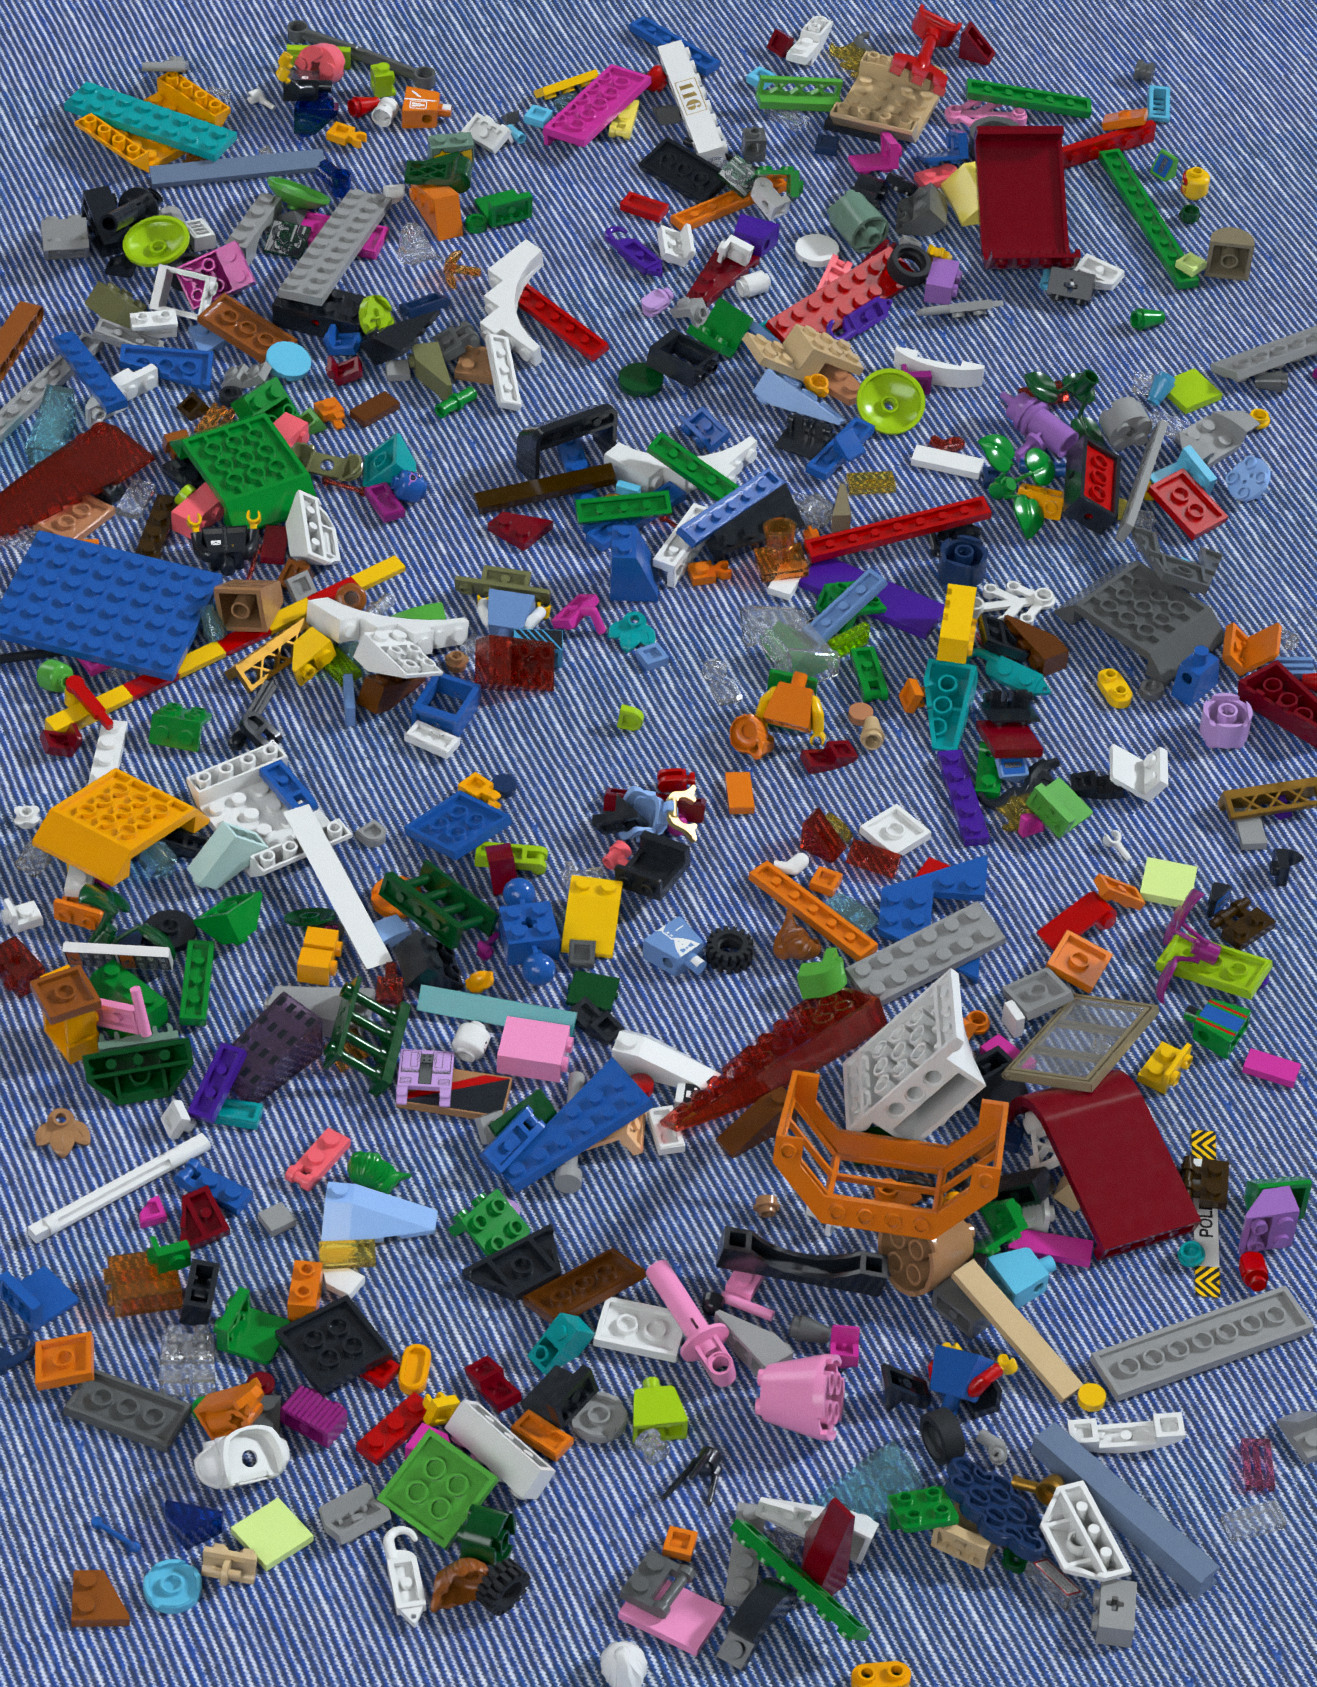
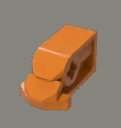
(230, 1409)

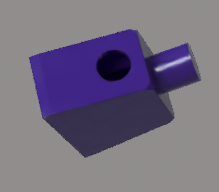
(758, 233)

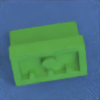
(1058, 807)

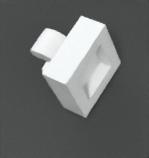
(177, 1120)

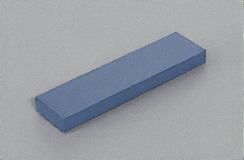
(848, 604)

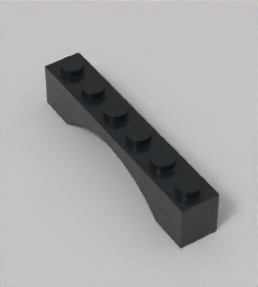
(852, 1272)

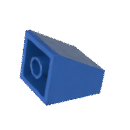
(631, 567)

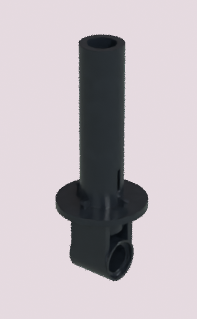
(133, 207)

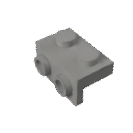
(353, 1514)

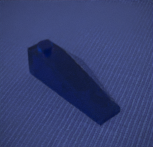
(314, 115)

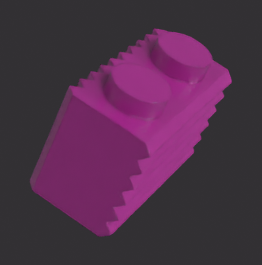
(314, 1416)

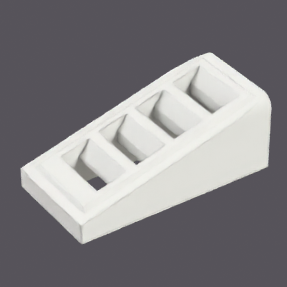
(201, 235)

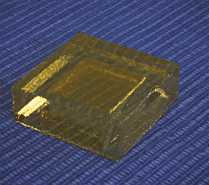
(840, 827)

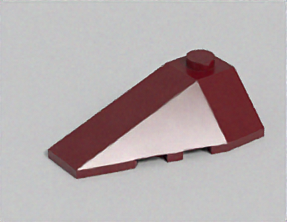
(829, 1547)

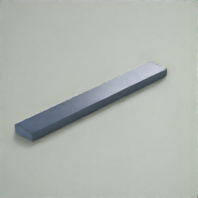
(235, 168)

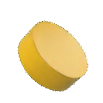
(1091, 1397)

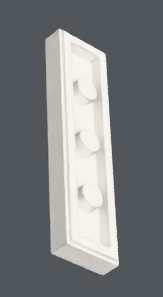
(503, 372)

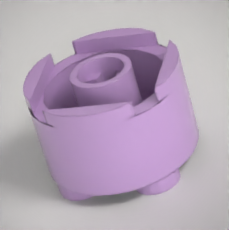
(1225, 721)

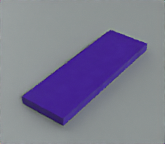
(904, 607)

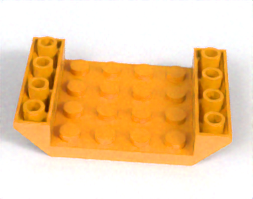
(173, 93)
(111, 824)

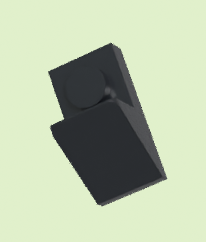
(621, 820)
(902, 1386)

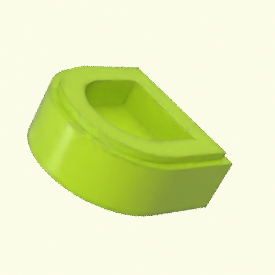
(630, 718)

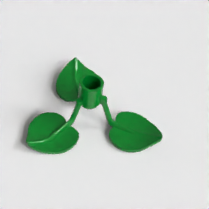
(999, 454)

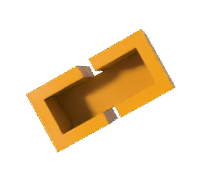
(318, 956)

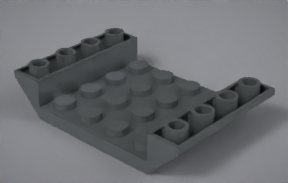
(1146, 617)

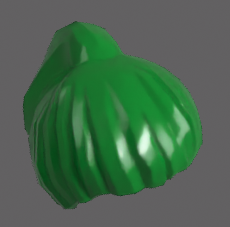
(373, 1172)

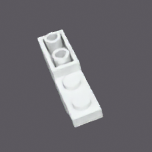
(811, 41)
(130, 384)

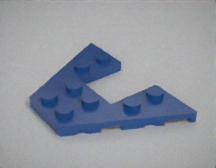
(908, 904)

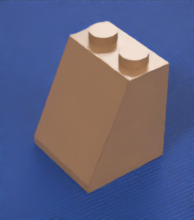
(248, 604)

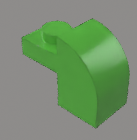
(822, 977)

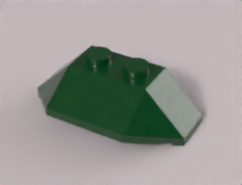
(139, 1071)

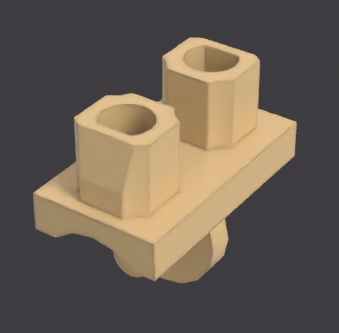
(229, 1565)

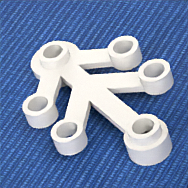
(1038, 600)

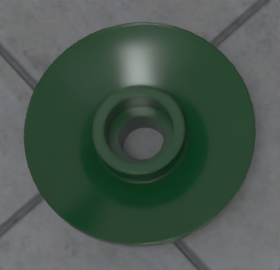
(309, 917)

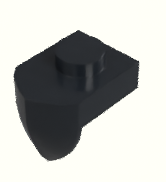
(1281, 862)

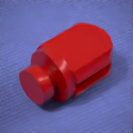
(674, 780)
(1253, 1270)

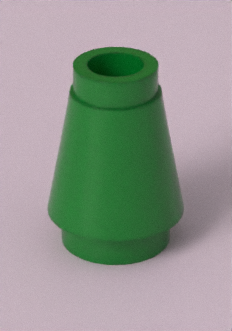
(1146, 318)

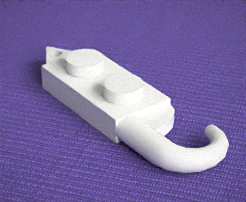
(404, 1576)

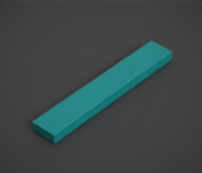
(487, 1008)

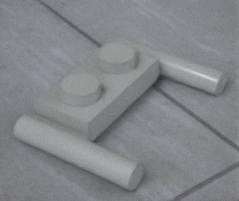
(174, 64)

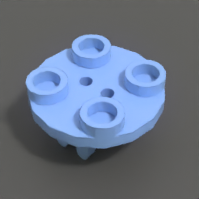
(1249, 479)

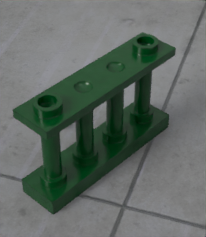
(431, 917)
(390, 1036)

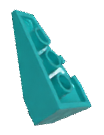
(949, 699)

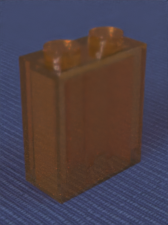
(139, 1287)

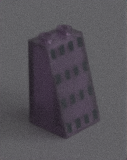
(278, 1048)

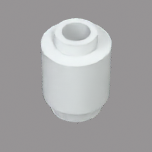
(753, 284)

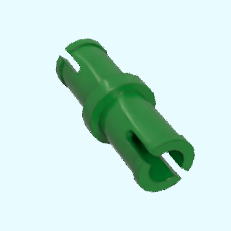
(455, 402)

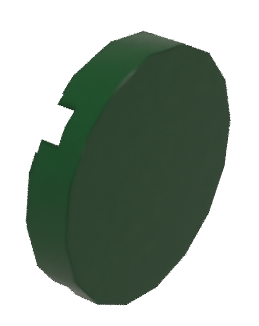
(640, 380)

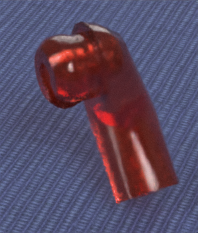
(951, 444)

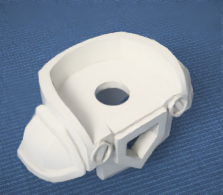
(221, 1459)

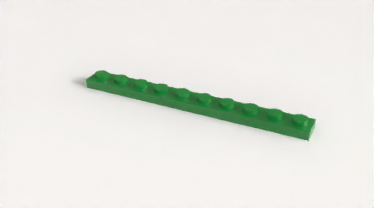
(1146, 216)

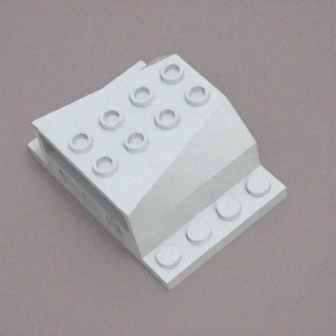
(914, 1067)

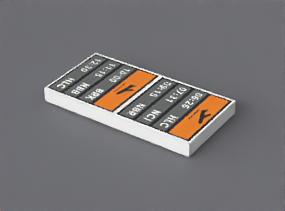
(126, 955)

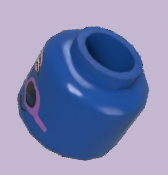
(409, 486)

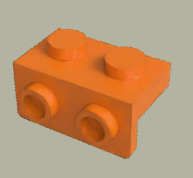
(79, 914)

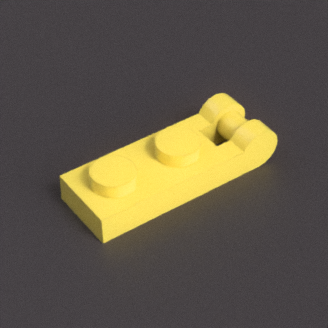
(624, 122)

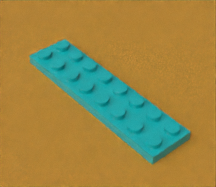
(151, 121)

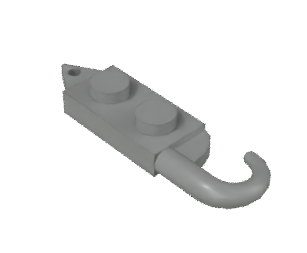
(959, 309)

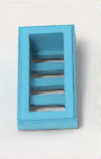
(1163, 94)

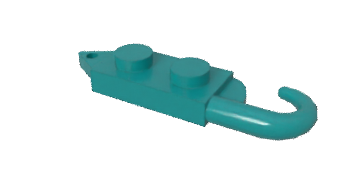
(1011, 673)

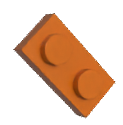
(1119, 892)

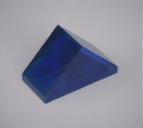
(193, 1523)

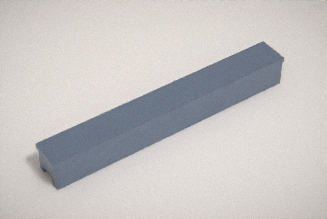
(1127, 1511)

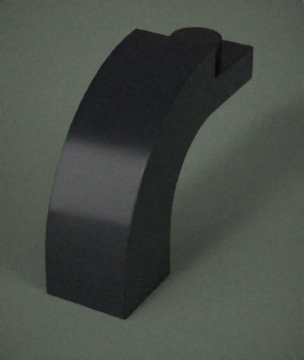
(761, 1607)

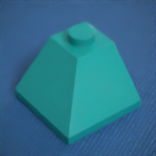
(387, 461)

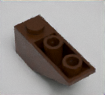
(1044, 649)
(384, 691)

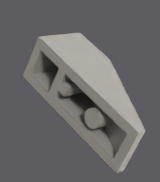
(752, 1343)

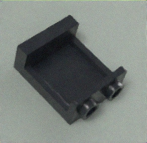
(654, 866)

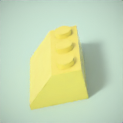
(961, 194)

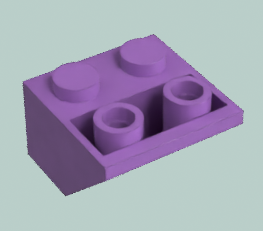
(1270, 1221)

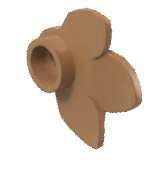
(62, 1135)

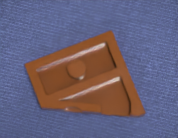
(96, 1601)

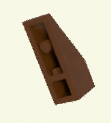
(755, 1124)

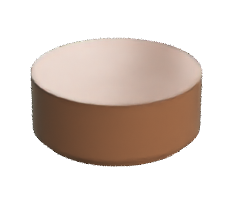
(859, 712)

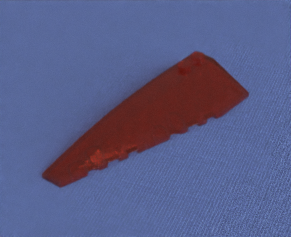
(76, 469)
(804, 1042)

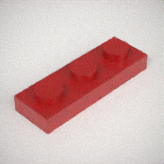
(392, 1430)

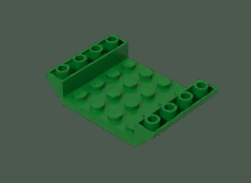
(247, 469)

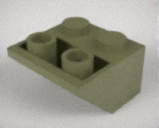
(114, 304)

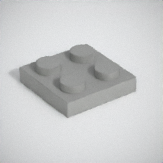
(1038, 993)

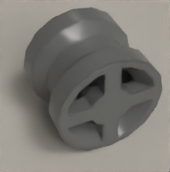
(1144, 71)

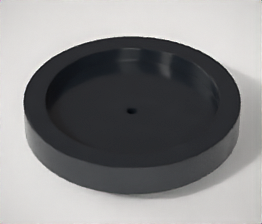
(175, 925)

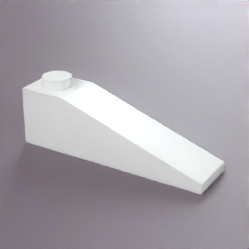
(660, 1061)
(800, 1516)

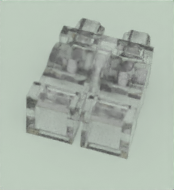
(187, 1361)

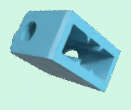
(1020, 1274)

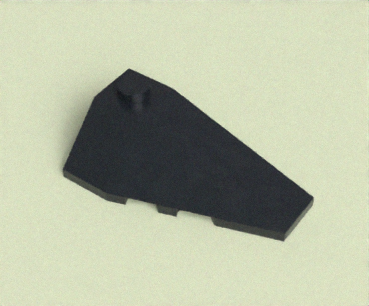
(396, 339)

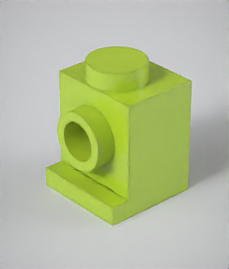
(382, 80)

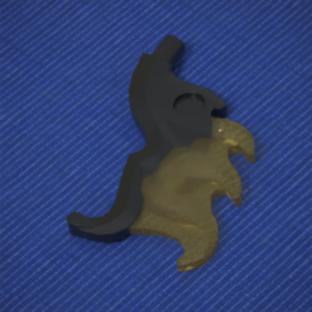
(1013, 800)

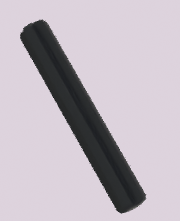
(258, 705)

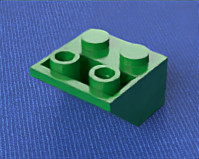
(265, 398)

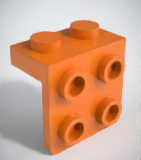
(1248, 653)

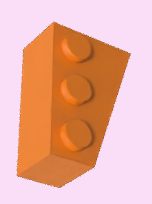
(439, 208)

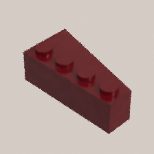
(1281, 699)

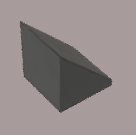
(511, 117)

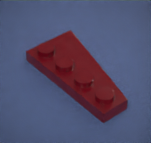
(718, 277)

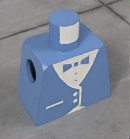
(675, 948)

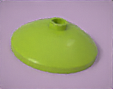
(156, 241)
(892, 388)

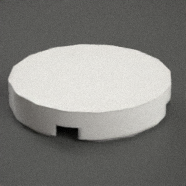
(816, 249)

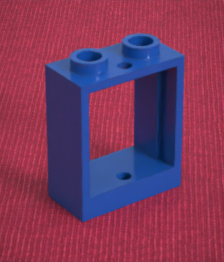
(454, 687)

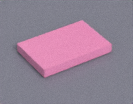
(687, 1624)

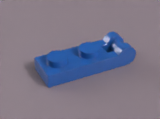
(286, 786)
(512, 1140)
(226, 1192)

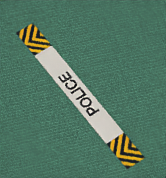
(1206, 1234)

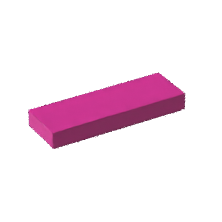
(1061, 1248)

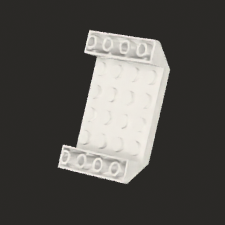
(240, 797)

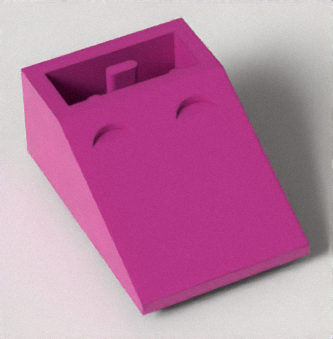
(225, 264)

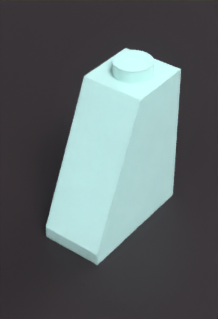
(224, 855)

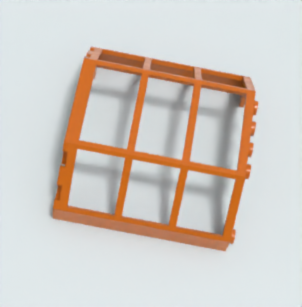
(891, 1153)

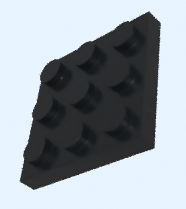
(333, 1344)

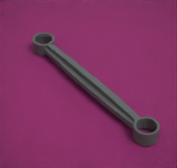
(423, 76)

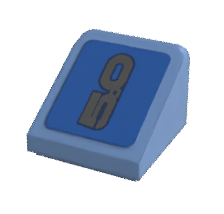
(1012, 769)

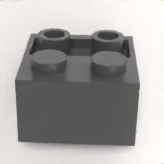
(922, 212)

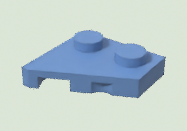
(205, 339)

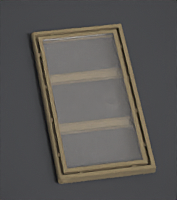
(1081, 1043)

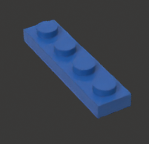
(827, 460)

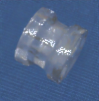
(652, 1446)

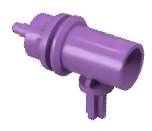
(1039, 425)

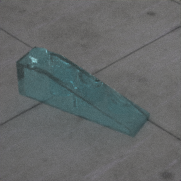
(869, 1483)

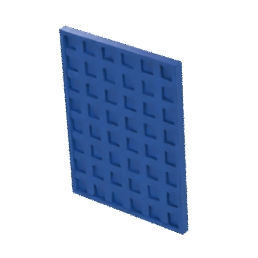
(105, 605)

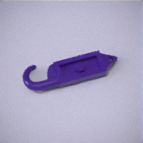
(634, 252)
(862, 318)

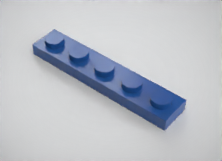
(658, 36)
(601, 535)

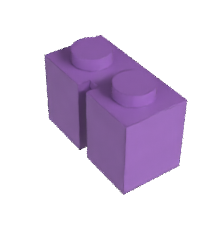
(942, 281)

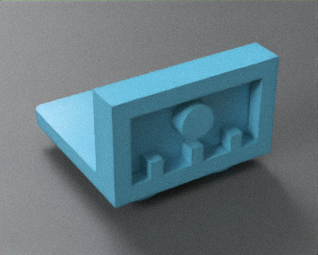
(1193, 465)

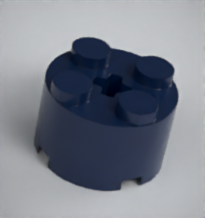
(962, 561)

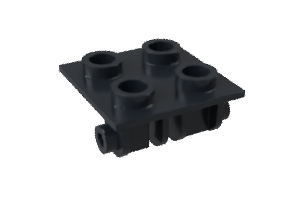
(804, 438)
(1011, 711)

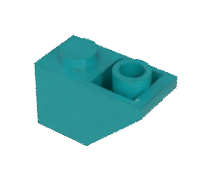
(561, 1342)

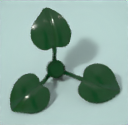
(1079, 386)
(110, 902)

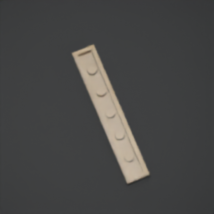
(1017, 1331)

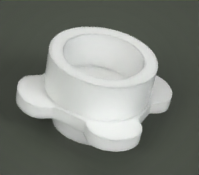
(26, 816)

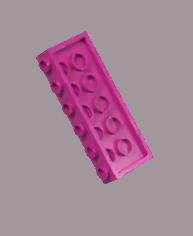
(596, 106)

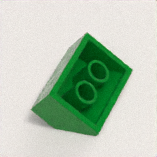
(114, 984)

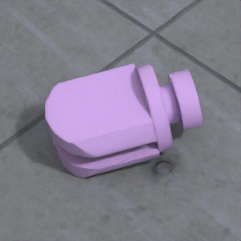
(656, 301)

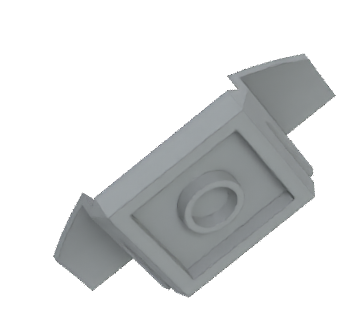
(1217, 435)

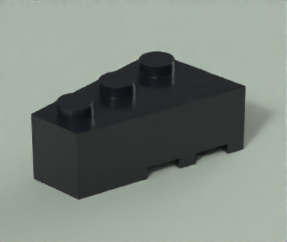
(94, 205)

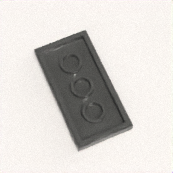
(129, 1410)

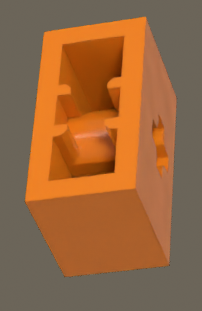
(304, 1289)

